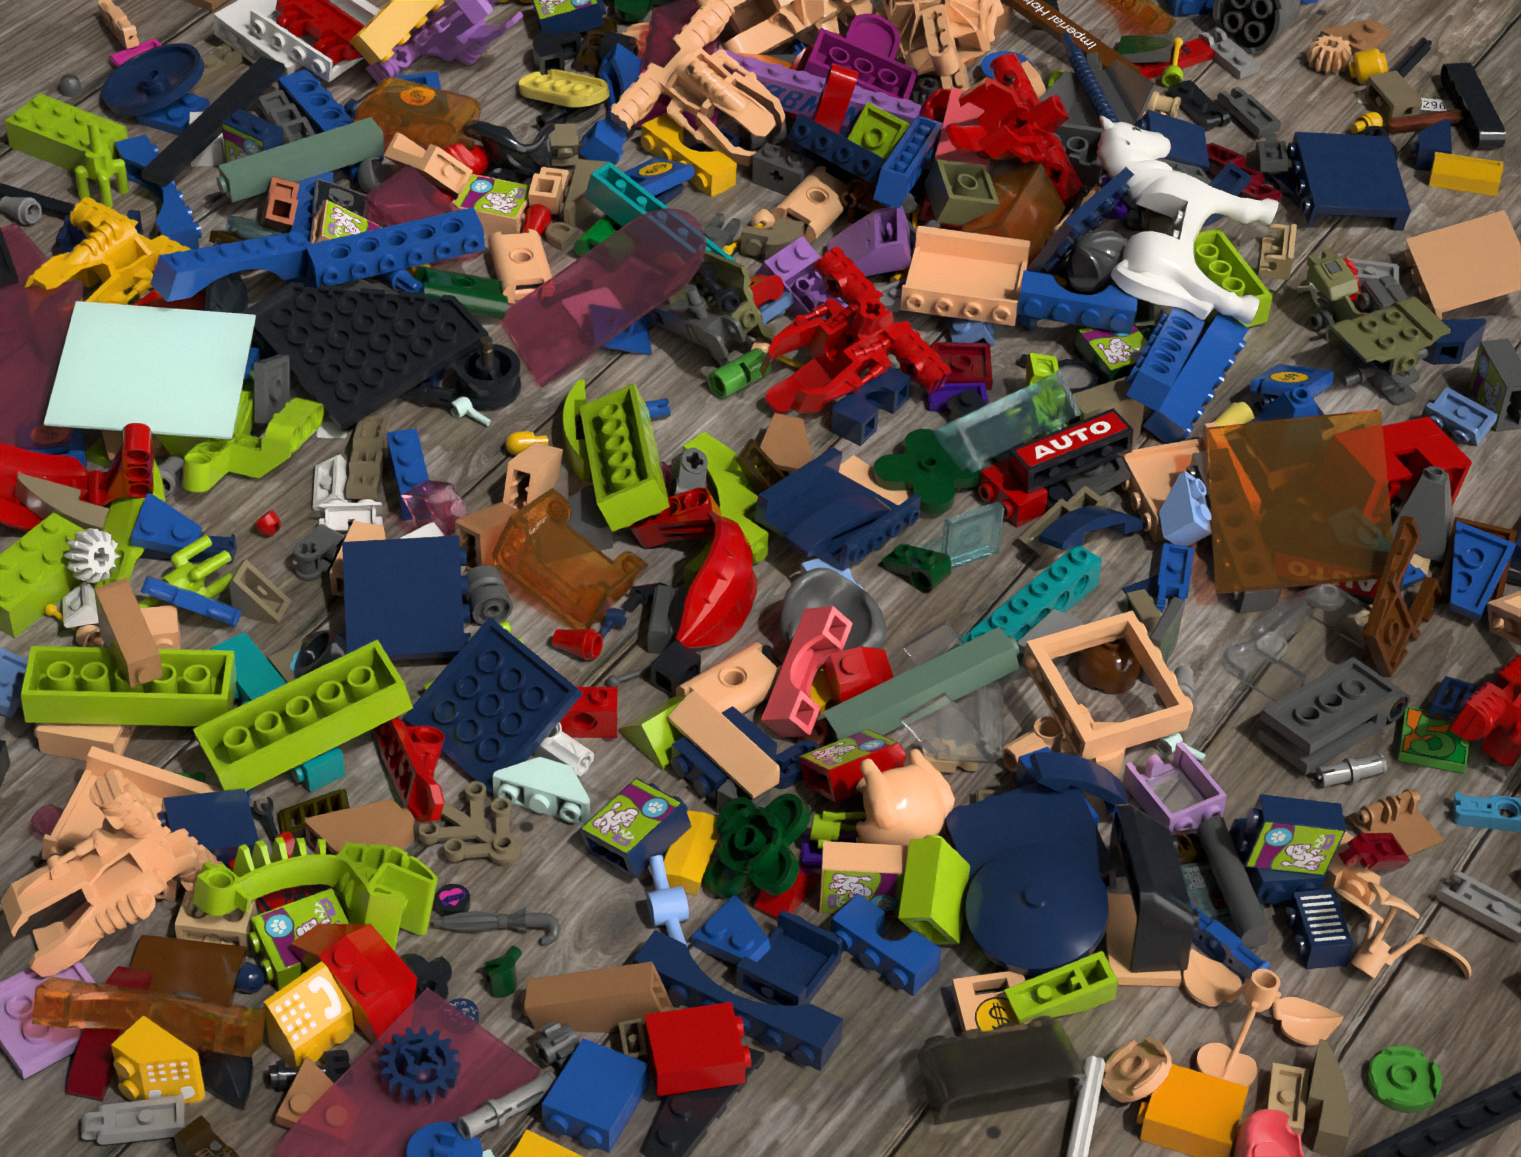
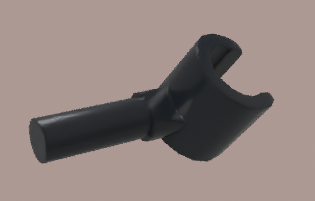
(267, 818)

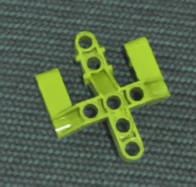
(212, 458)

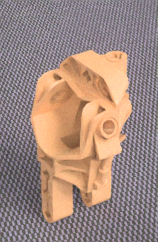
(772, 23)
(964, 30)

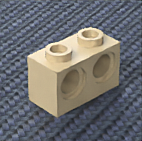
(225, 929)

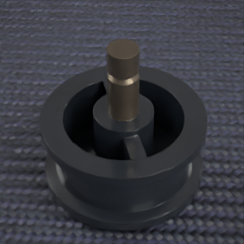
(488, 375)

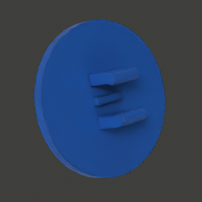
(442, 1140)

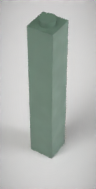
(301, 159)
(953, 672)

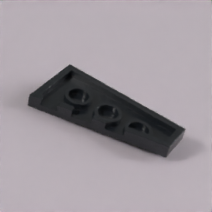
(689, 1115)

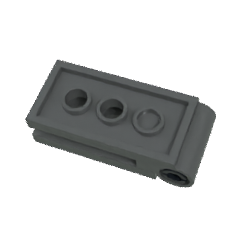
(1331, 714)

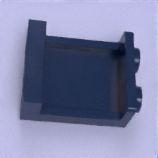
(794, 966)

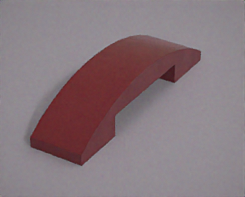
(94, 1057)

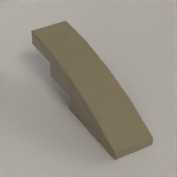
(368, 457)

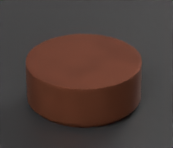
(819, 734)

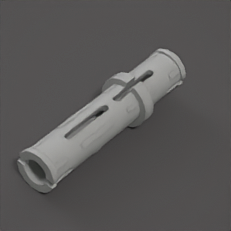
(495, 1112)

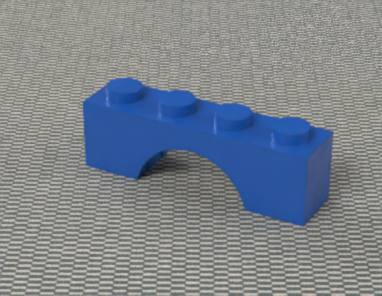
(1045, 299)

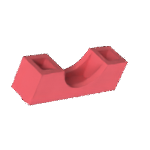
(790, 706)

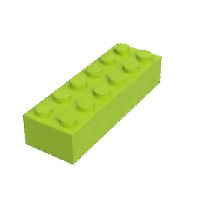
(623, 457)
(89, 688)
(303, 718)

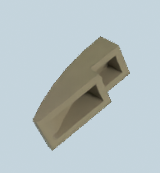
(49, 497)
(1083, 498)
(1328, 1103)

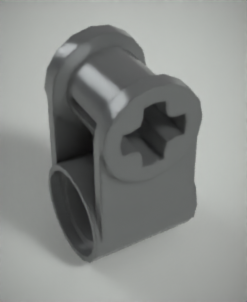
(688, 472)
(317, 552)

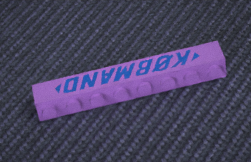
(801, 91)

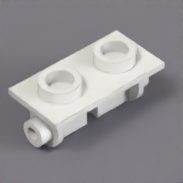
(337, 514)

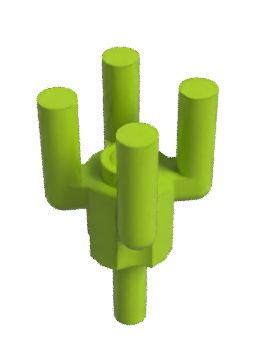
(100, 168)
(193, 576)

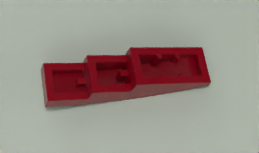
(1256, 190)

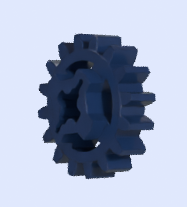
(421, 1080)

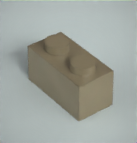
(1143, 608)
(634, 1040)

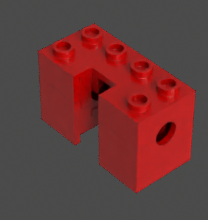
(1416, 446)

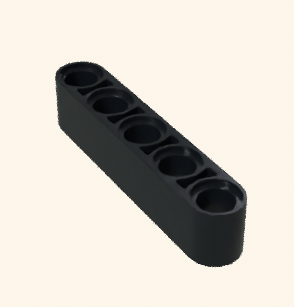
(1478, 112)

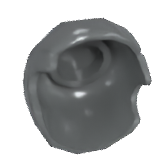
(373, 174)

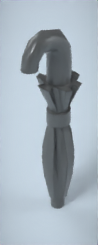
(520, 920)

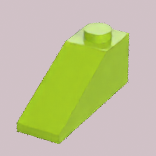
(1064, 990)

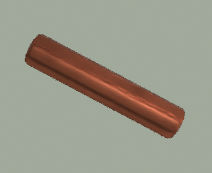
(1423, 121)

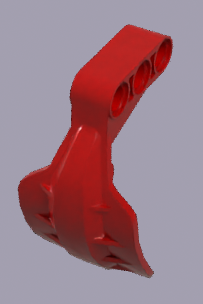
(834, 95)
(127, 477)
(726, 581)

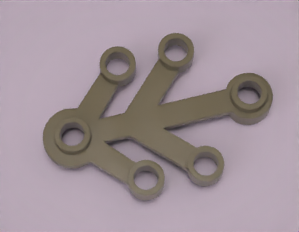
(500, 847)

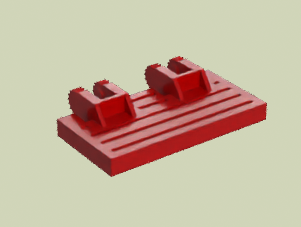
(323, 21)

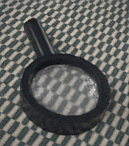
(1076, 372)

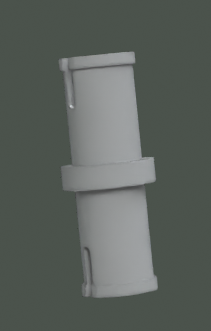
(1351, 770)

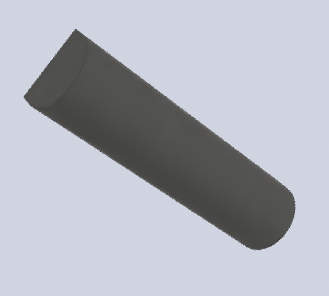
(1233, 881)

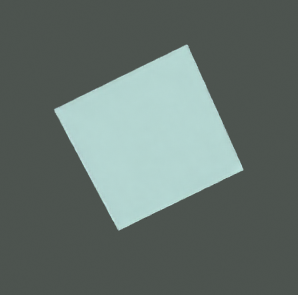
(151, 368)

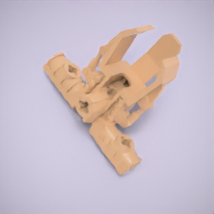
(702, 83)
(119, 875)

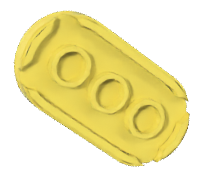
(564, 88)

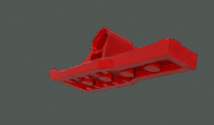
(411, 760)

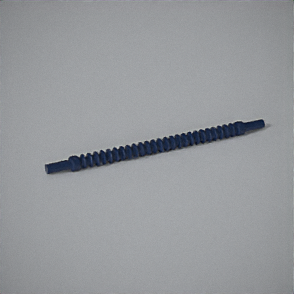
(1088, 79)

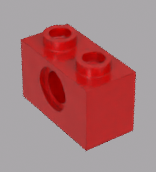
(1019, 507)
(593, 714)

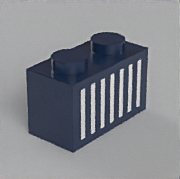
(1319, 929)

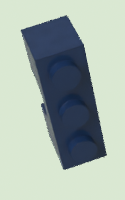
(857, 413)

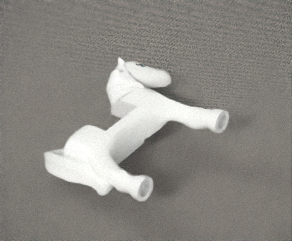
(1163, 265)

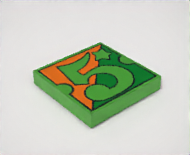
(1431, 742)

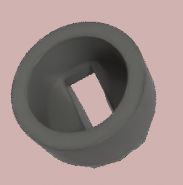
(70, 85)

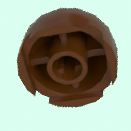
(1108, 667)

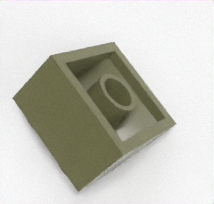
(960, 191)

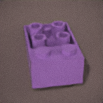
(877, 241)
(796, 269)

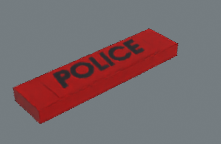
(1189, 54)

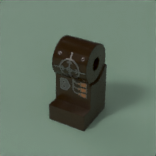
(200, 1141)

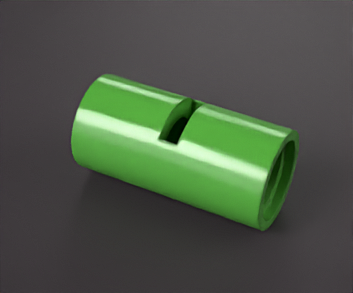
(737, 374)

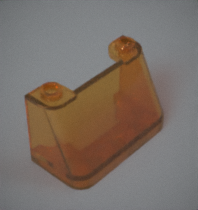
(561, 565)

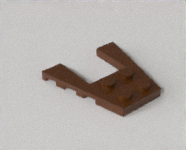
(1389, 621)

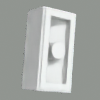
(330, 481)
(80, 606)

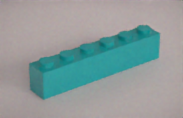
(626, 200)
(259, 677)

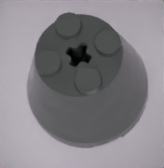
(1255, 23)

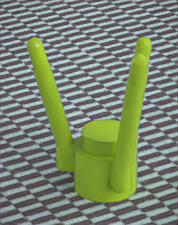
(827, 825)

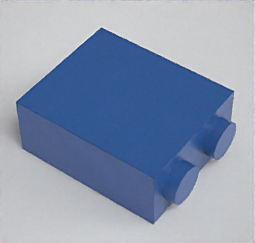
(595, 1095)

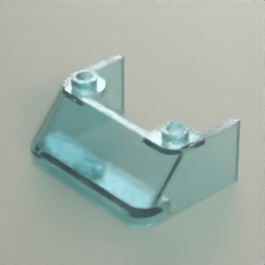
(1008, 422)

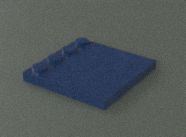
(494, 703)

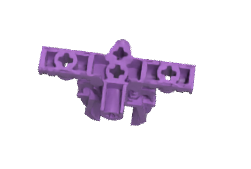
(451, 32)

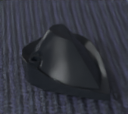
(320, 650)
(226, 1076)

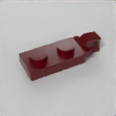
(1375, 852)

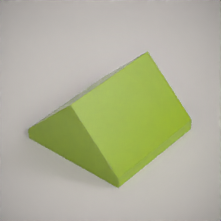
(654, 733)

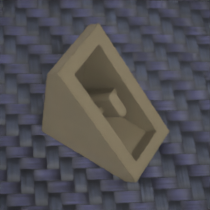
(256, 595)

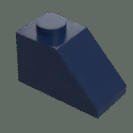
(1431, 140)

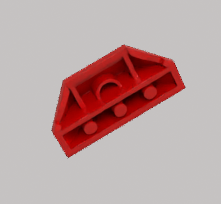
(364, 968)

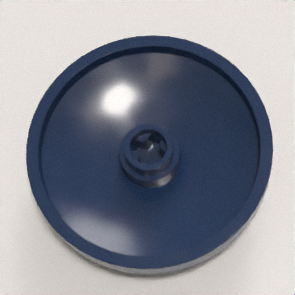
(153, 79)
(1037, 909)

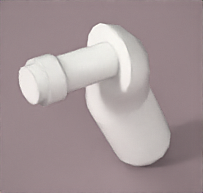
(1313, 289)

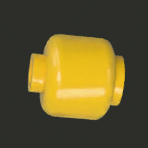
(1367, 63)

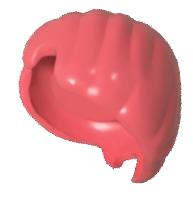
(1267, 1135)

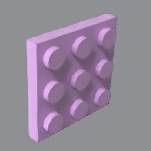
(28, 1044)

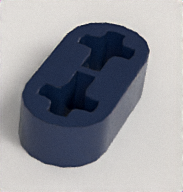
(789, 761)

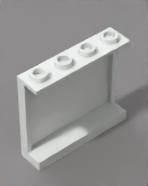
(233, 28)
(301, 47)

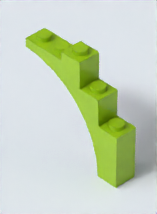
(733, 497)

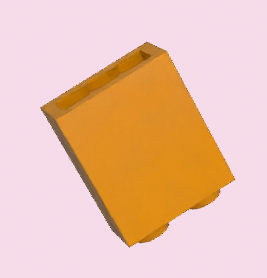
(1193, 1113)

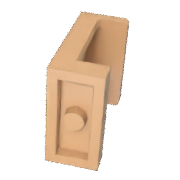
(433, 164)

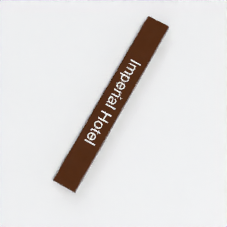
(1056, 24)

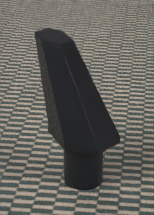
(641, 595)

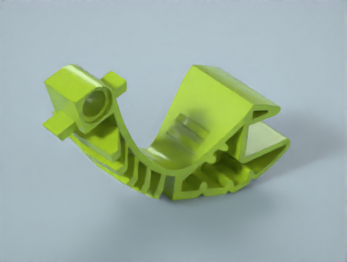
(374, 881)

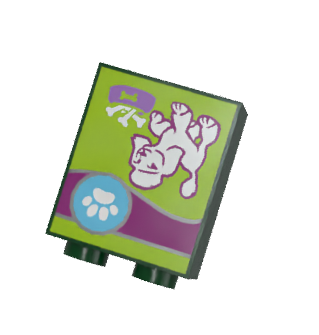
(1109, 351)

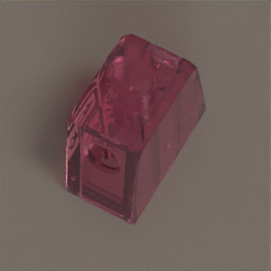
(435, 503)

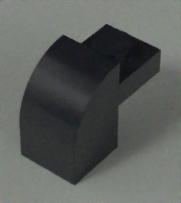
(552, 50)

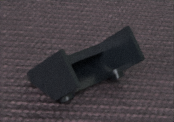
(1165, 919)

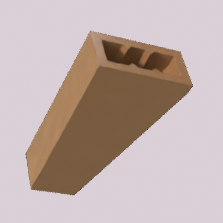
(596, 998)

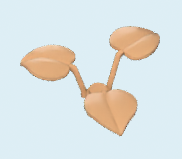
(1374, 951)
(1214, 982)

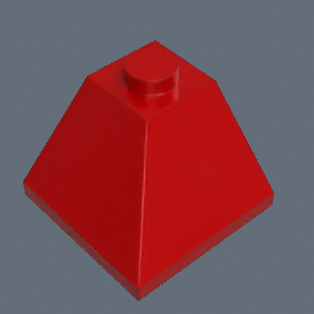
(855, 672)

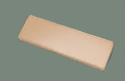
(725, 745)

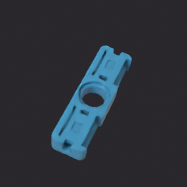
(1484, 812)

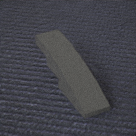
(285, 115)

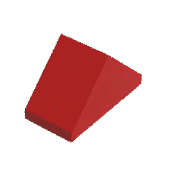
(792, 898)

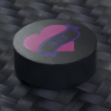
(452, 900)

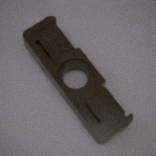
(588, 55)

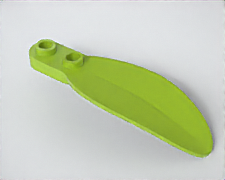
(121, 524)

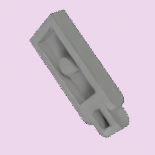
(134, 1120)

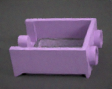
(1177, 792)

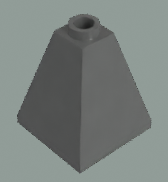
(1432, 509)

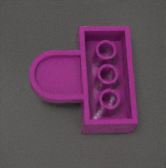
(867, 48)

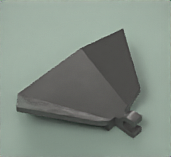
(1122, 85)

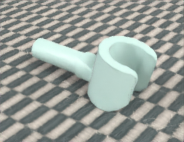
(463, 406)
(1168, 744)

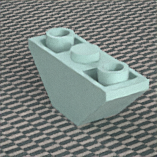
(544, 788)

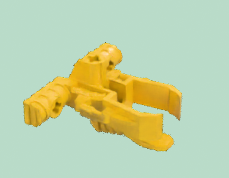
(109, 254)

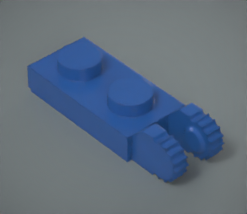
(1174, 573)

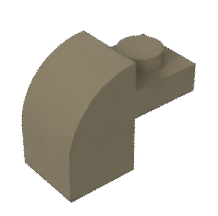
(564, 145)
(765, 242)

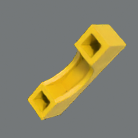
(713, 169)

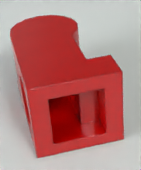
(766, 288)

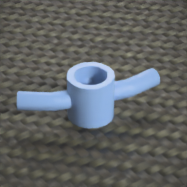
(666, 904)

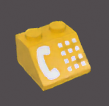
(308, 1017)
(156, 1064)

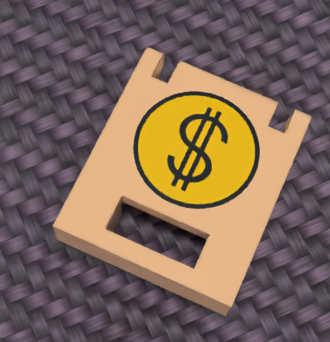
(988, 1009)

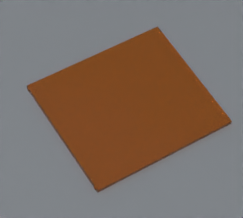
(1299, 501)

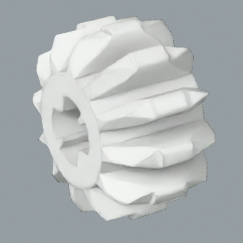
(92, 555)

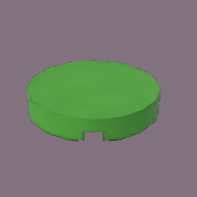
(1404, 1079)

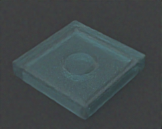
(973, 534)

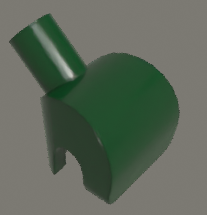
(502, 973)

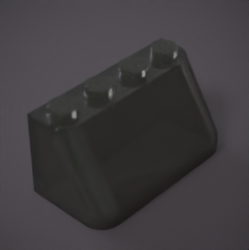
(1000, 1070)

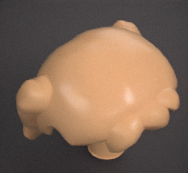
(903, 802)

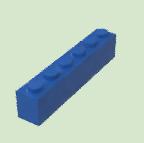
(1197, 377)

